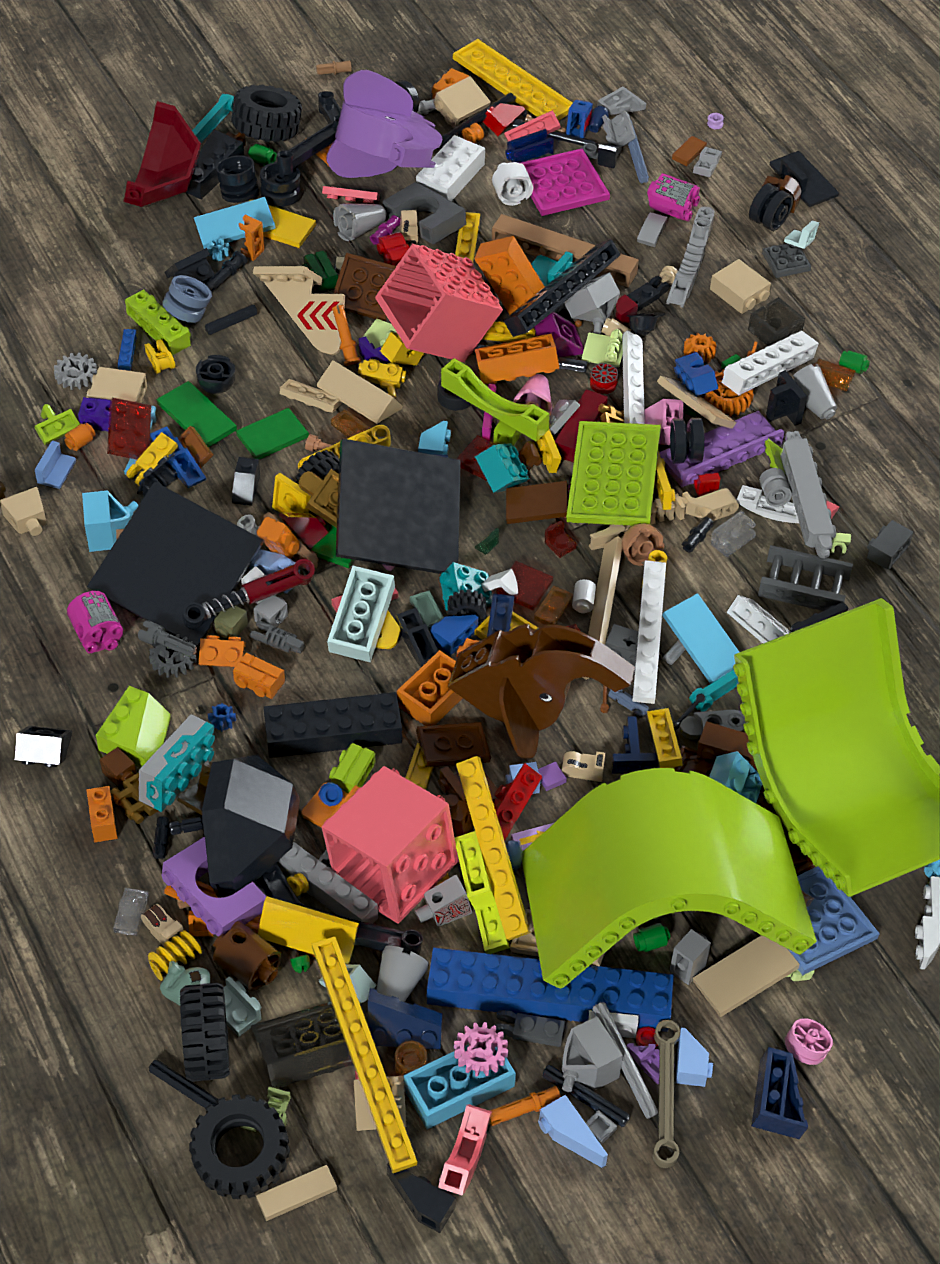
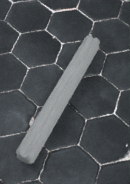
(628, 1065)

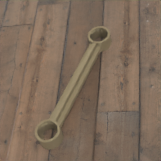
(666, 1093)

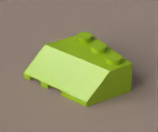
(135, 726)

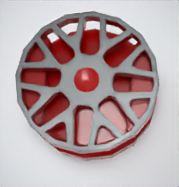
(603, 379)

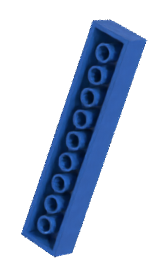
(517, 986)

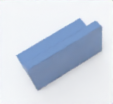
(54, 466)

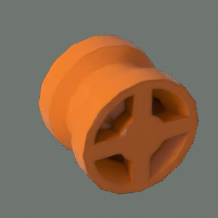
(473, 133)

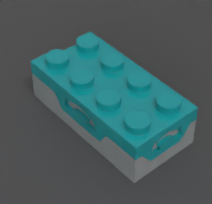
(176, 763)

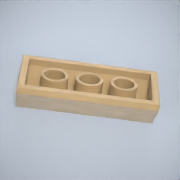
(358, 393)

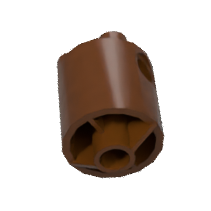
(247, 956)

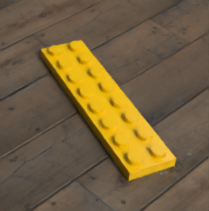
(510, 78)

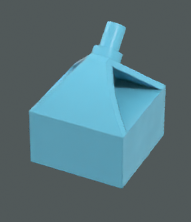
(102, 518)

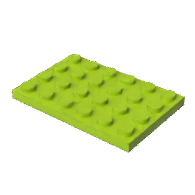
(614, 473)

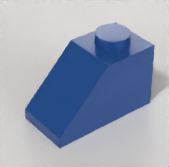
(453, 631)

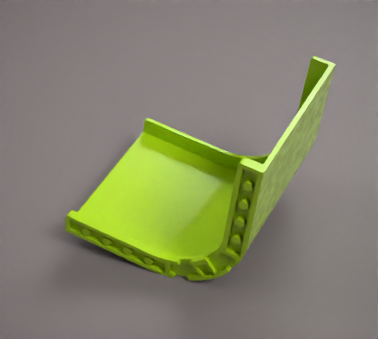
(839, 749)
(654, 850)

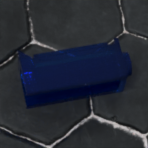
(529, 147)

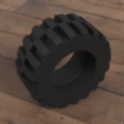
(266, 113)
(204, 1032)
(221, 1119)

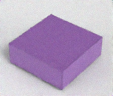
(551, 776)

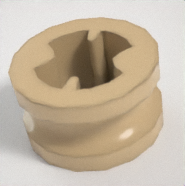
(668, 274)

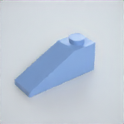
(271, 562)
(570, 1130)

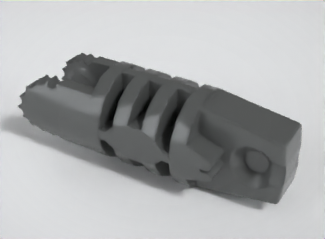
(278, 638)

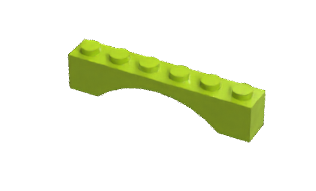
(464, 383)

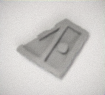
(621, 101)
(561, 413)

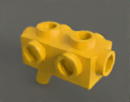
(385, 375)

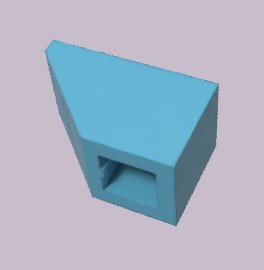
(434, 440)

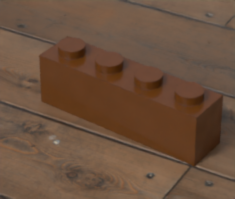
(720, 740)

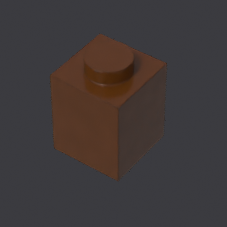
(117, 767)

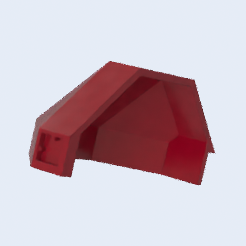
(167, 159)

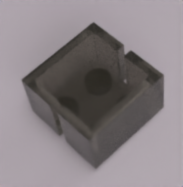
(775, 322)

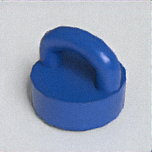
(330, 794)

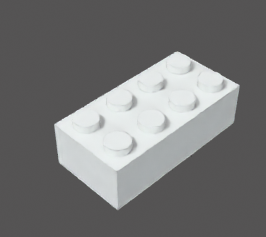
(454, 167)

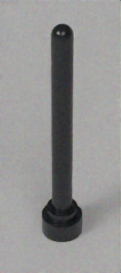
(559, 136)

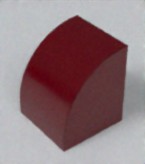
(625, 307)

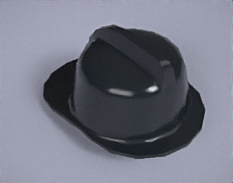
(644, 323)

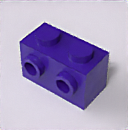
(97, 415)

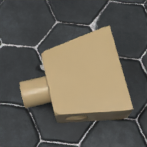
(24, 511)

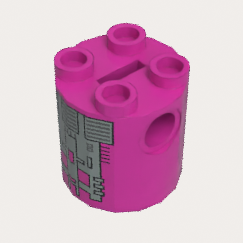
(673, 196)
(95, 621)

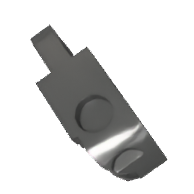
(693, 725)

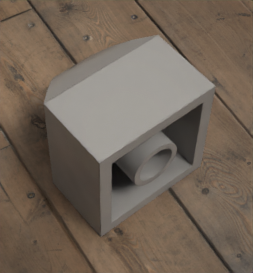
(594, 301)
(590, 1056)

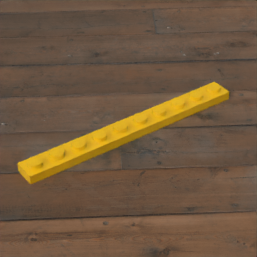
(364, 1055)

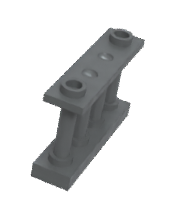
(798, 594)

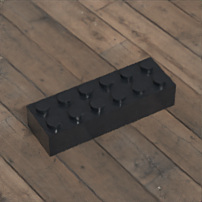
(332, 724)

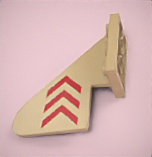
(309, 311)

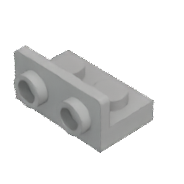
(619, 129)

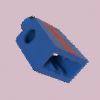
(579, 114)

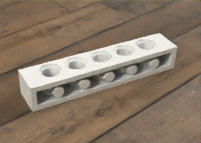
(768, 362)

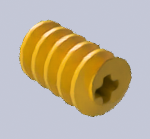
(175, 951)

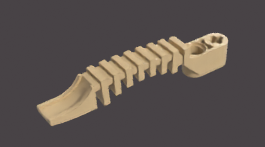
(712, 505)

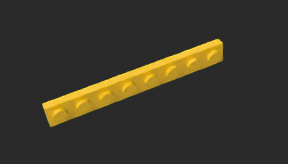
(493, 848)

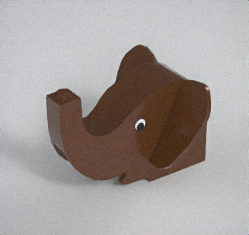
(527, 676)

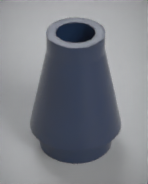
(596, 118)

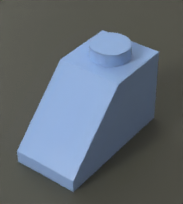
(692, 1061)

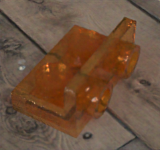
(836, 375)

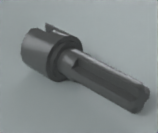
(156, 635)

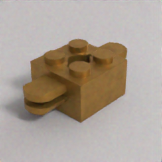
(324, 494)

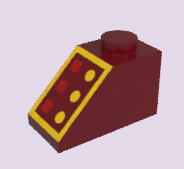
(305, 527)

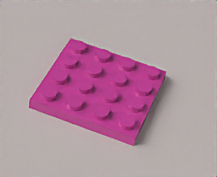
(564, 182)

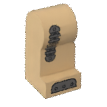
(409, 226)
(584, 765)

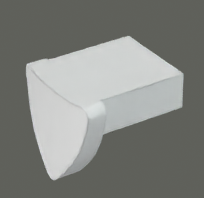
(503, 579)

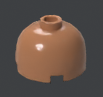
(640, 542)

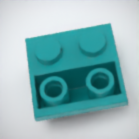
(502, 467)

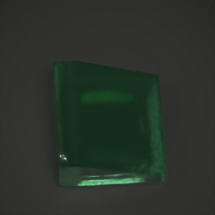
(488, 542)

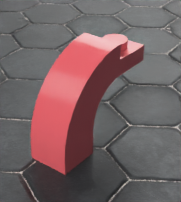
(467, 1150)

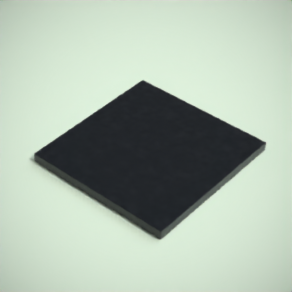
(397, 507)
(174, 557)

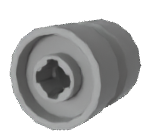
(775, 487)

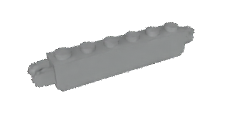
(807, 494)

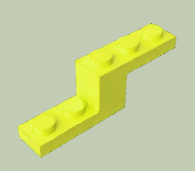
(480, 893)

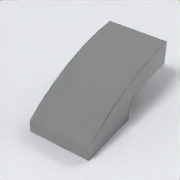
(707, 162)
(652, 229)

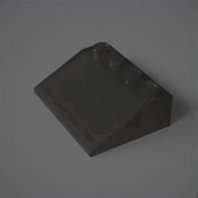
(301, 1045)

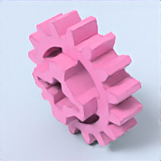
(481, 1048)

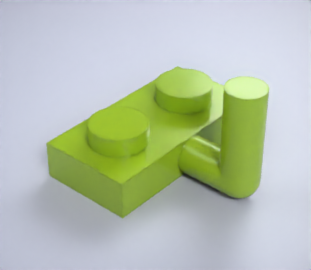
(56, 425)

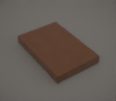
(536, 502)
(452, 743)

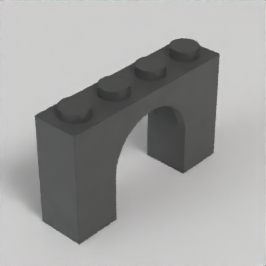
(446, 215)

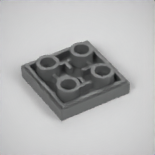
(786, 260)

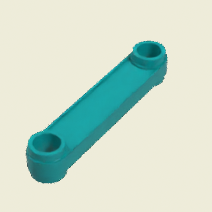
(214, 117)
(715, 690)

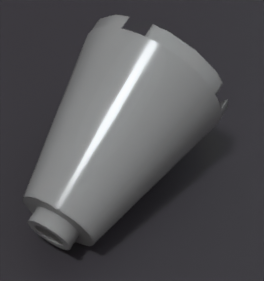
(357, 219)
(818, 394)
(400, 972)

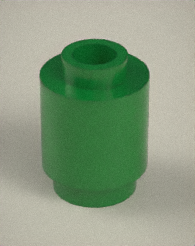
(262, 154)
(854, 361)
(651, 937)

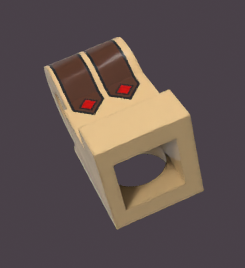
(161, 924)

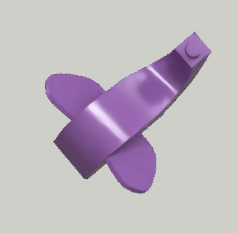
(379, 129)

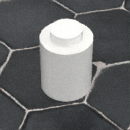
(584, 596)

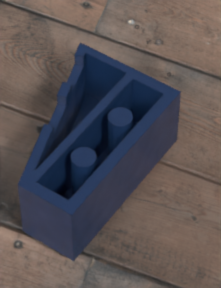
(397, 1022)
(777, 1096)

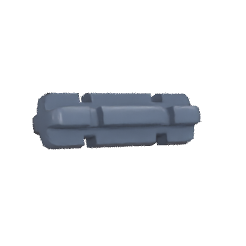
(626, 700)

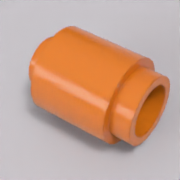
(79, 436)

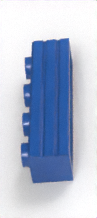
(127, 349)

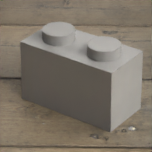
(690, 956)

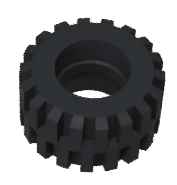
(319, 464)

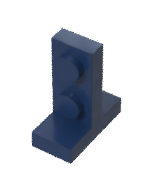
(632, 759)

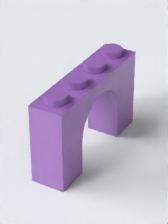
(218, 913)

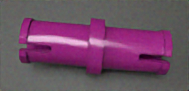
(385, 229)

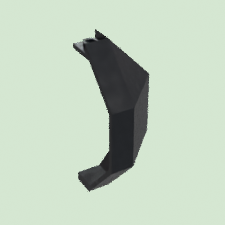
(246, 821)

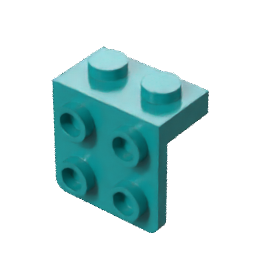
(549, 269)
(462, 577)

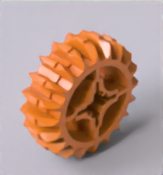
(726, 399)

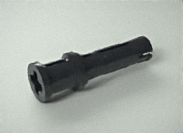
(228, 269)

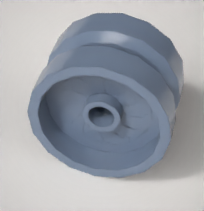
(187, 298)

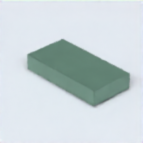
(426, 608)

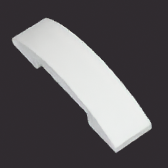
(752, 499)

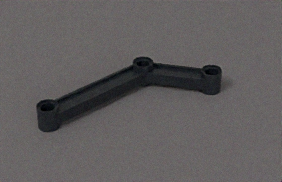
(289, 159)
(367, 934)

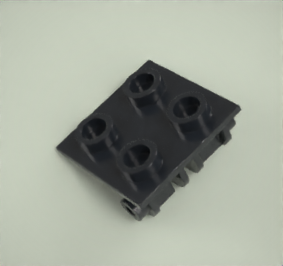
(160, 475)

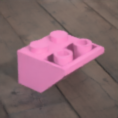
(662, 414)

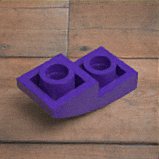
(368, 351)

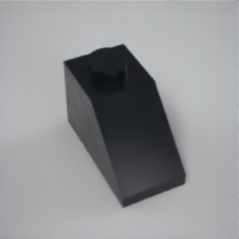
(245, 481)

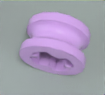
(715, 120)

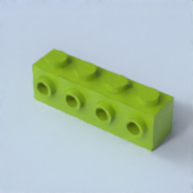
(157, 321)

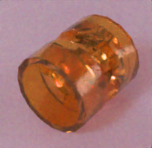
(409, 1057)

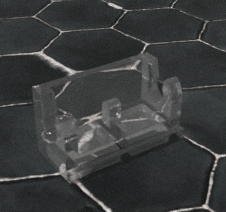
(733, 534)

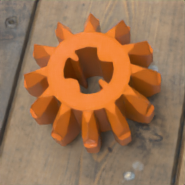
(702, 345)

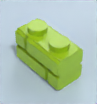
(353, 767)

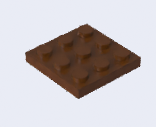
(360, 283)

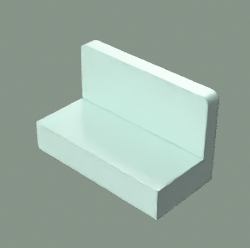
(803, 238)

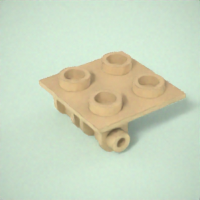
(364, 1118)

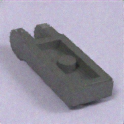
(531, 1028)

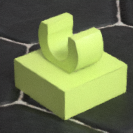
(841, 540)

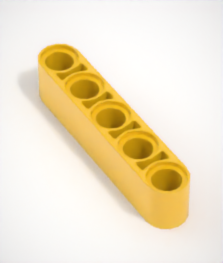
(368, 436)

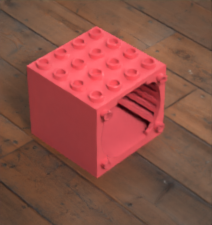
(438, 303)
(392, 842)

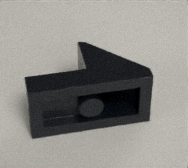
(608, 154)

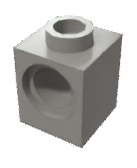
(271, 610)

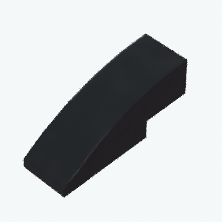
(416, 636)

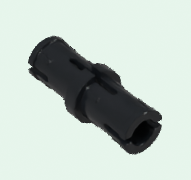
(697, 534)

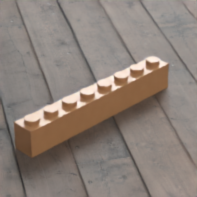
(541, 241)

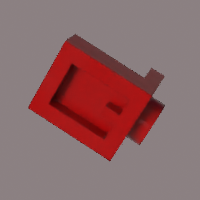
(707, 484)

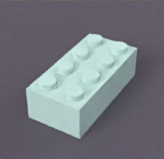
(361, 613)

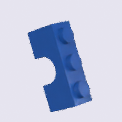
(695, 375)

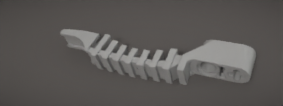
(693, 257)

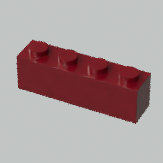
(588, 412)

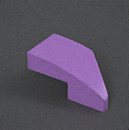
(647, 1058)

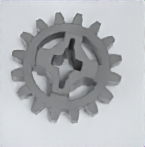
(75, 371)

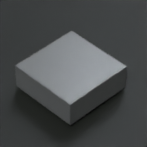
(601, 1126)

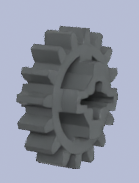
(170, 661)

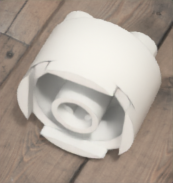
(512, 183)

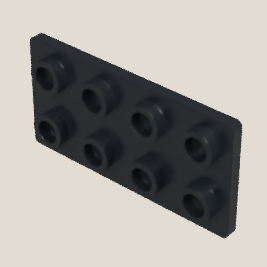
(813, 184)

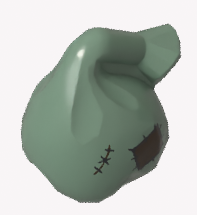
(179, 977)

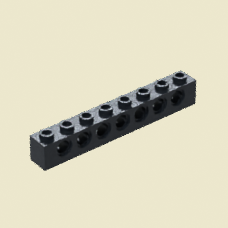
(561, 288)

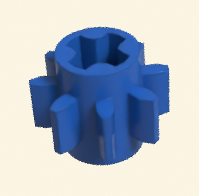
(222, 717)

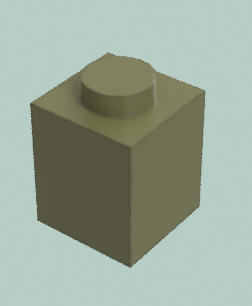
(231, 622)

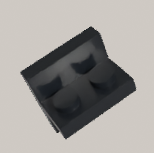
(192, 266)
(786, 400)

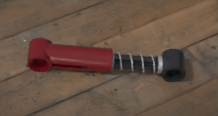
(251, 592)

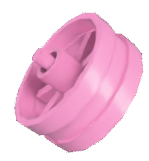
(810, 1037)

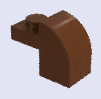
(788, 185)

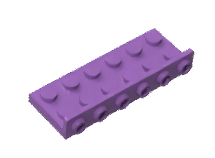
(726, 448)

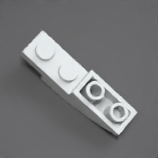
(929, 929)

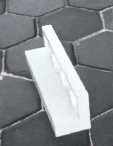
(756, 619)

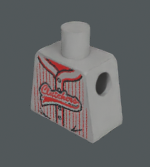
(445, 903)

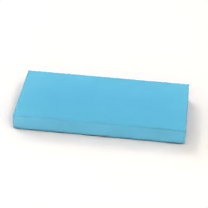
(225, 222)
(702, 637)

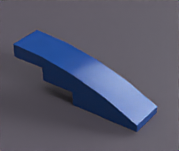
(183, 462)

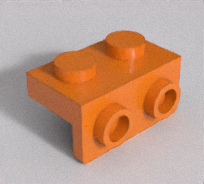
(221, 652)

